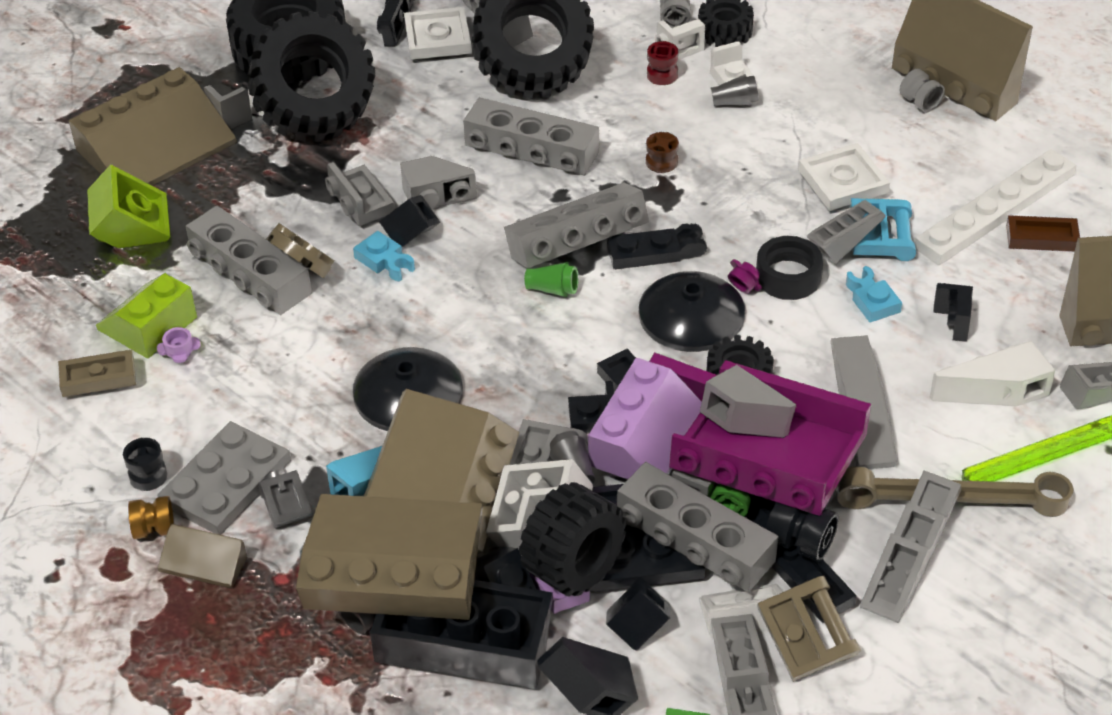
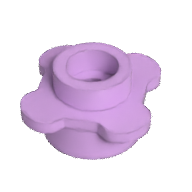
(178, 344)

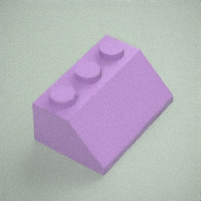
(641, 420)

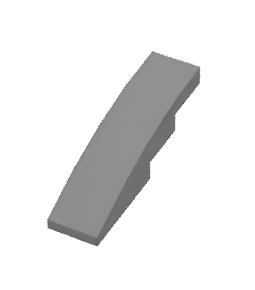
(859, 379)
(910, 546)
(742, 666)

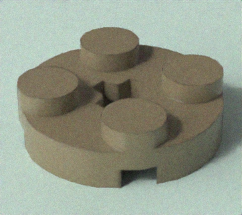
(300, 250)

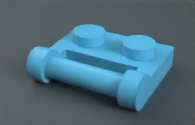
(878, 241)

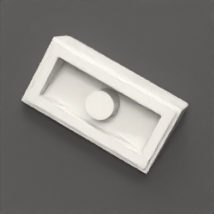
(737, 603)

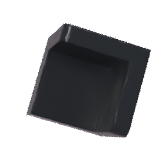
(409, 220)
(638, 614)

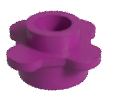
(744, 276)

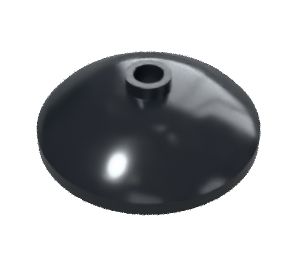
(691, 311)
(392, 372)

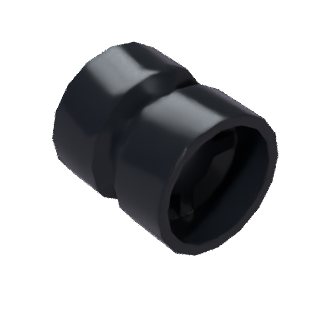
(803, 529)

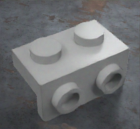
(359, 193)

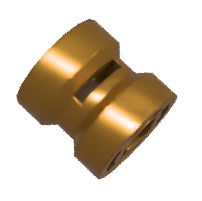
(148, 517)

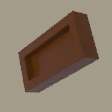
(1042, 233)

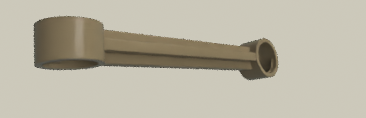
(971, 491)

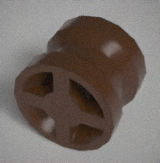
(662, 152)

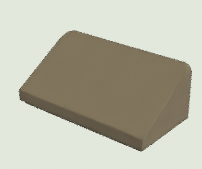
(202, 556)

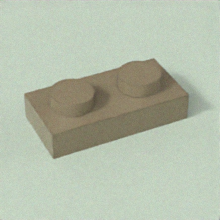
(96, 373)

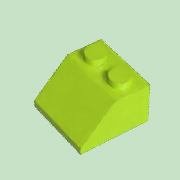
(126, 210)
(149, 314)

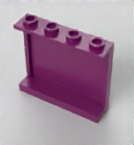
(788, 470)

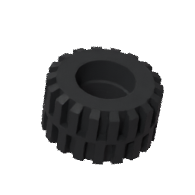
(572, 539)

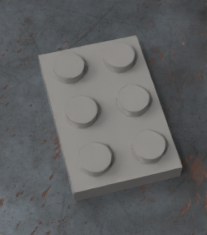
(224, 477)

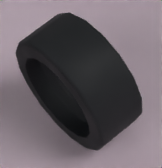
(789, 285)

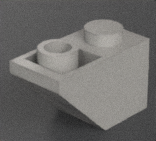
(438, 181)
(746, 404)

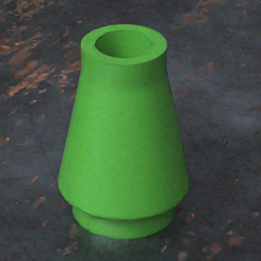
(553, 279)

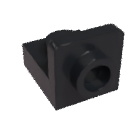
(957, 303)
(586, 410)

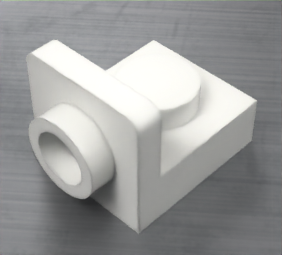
(687, 37)
(728, 63)

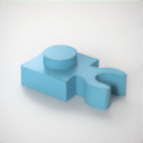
(383, 253)
(872, 298)

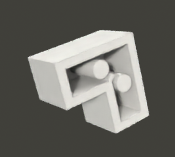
(521, 490)

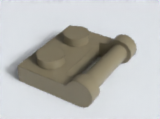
(796, 634)

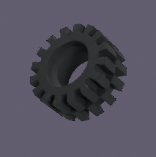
(726, 21)
(740, 352)

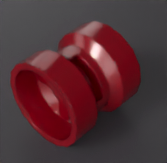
(662, 63)

